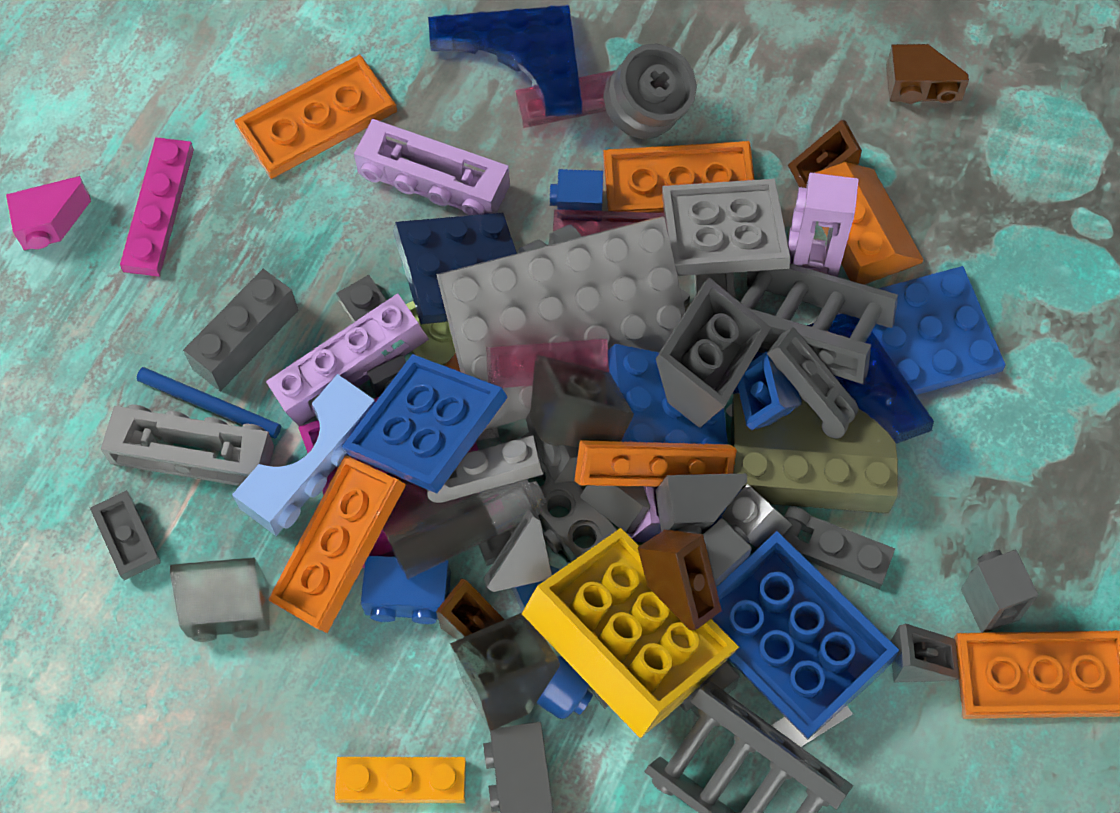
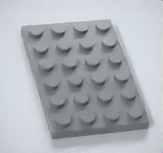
(587, 287)

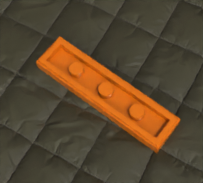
(648, 462)

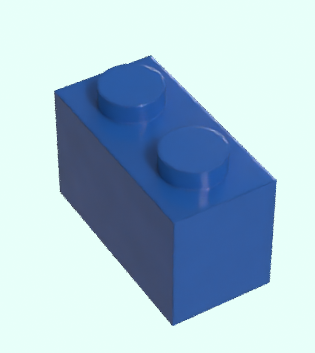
(390, 595)

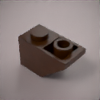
(923, 74)

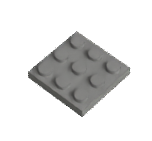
(725, 227)

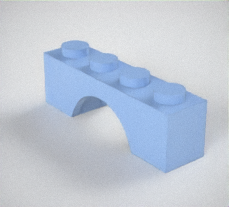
(277, 493)

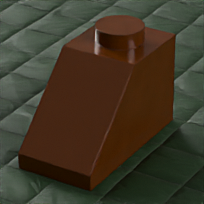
(681, 576)

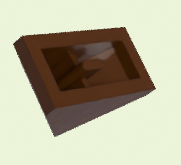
(831, 149)
(466, 612)

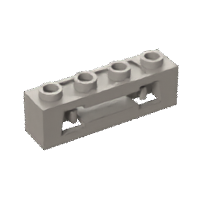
(132, 444)

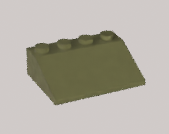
(804, 467)

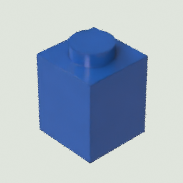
(578, 190)

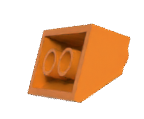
(878, 237)

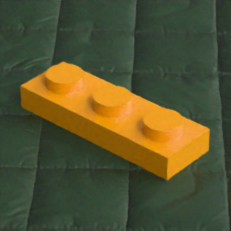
(400, 780)

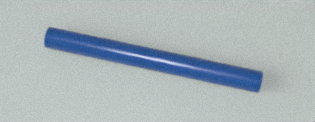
(206, 401)

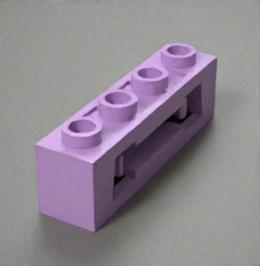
(431, 169)
(831, 203)
(348, 355)

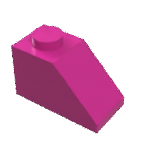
(46, 211)

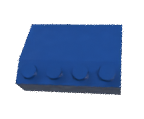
(799, 636)

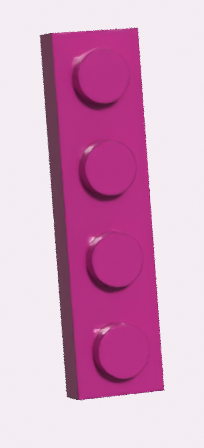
(157, 207)

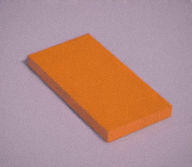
(315, 116)
(637, 174)
(336, 543)
(1039, 674)

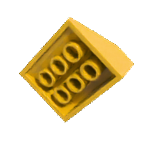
(623, 635)

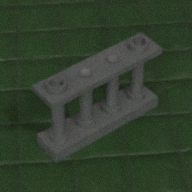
(841, 355)
(750, 735)

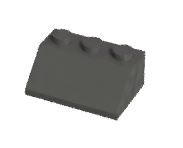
(709, 353)

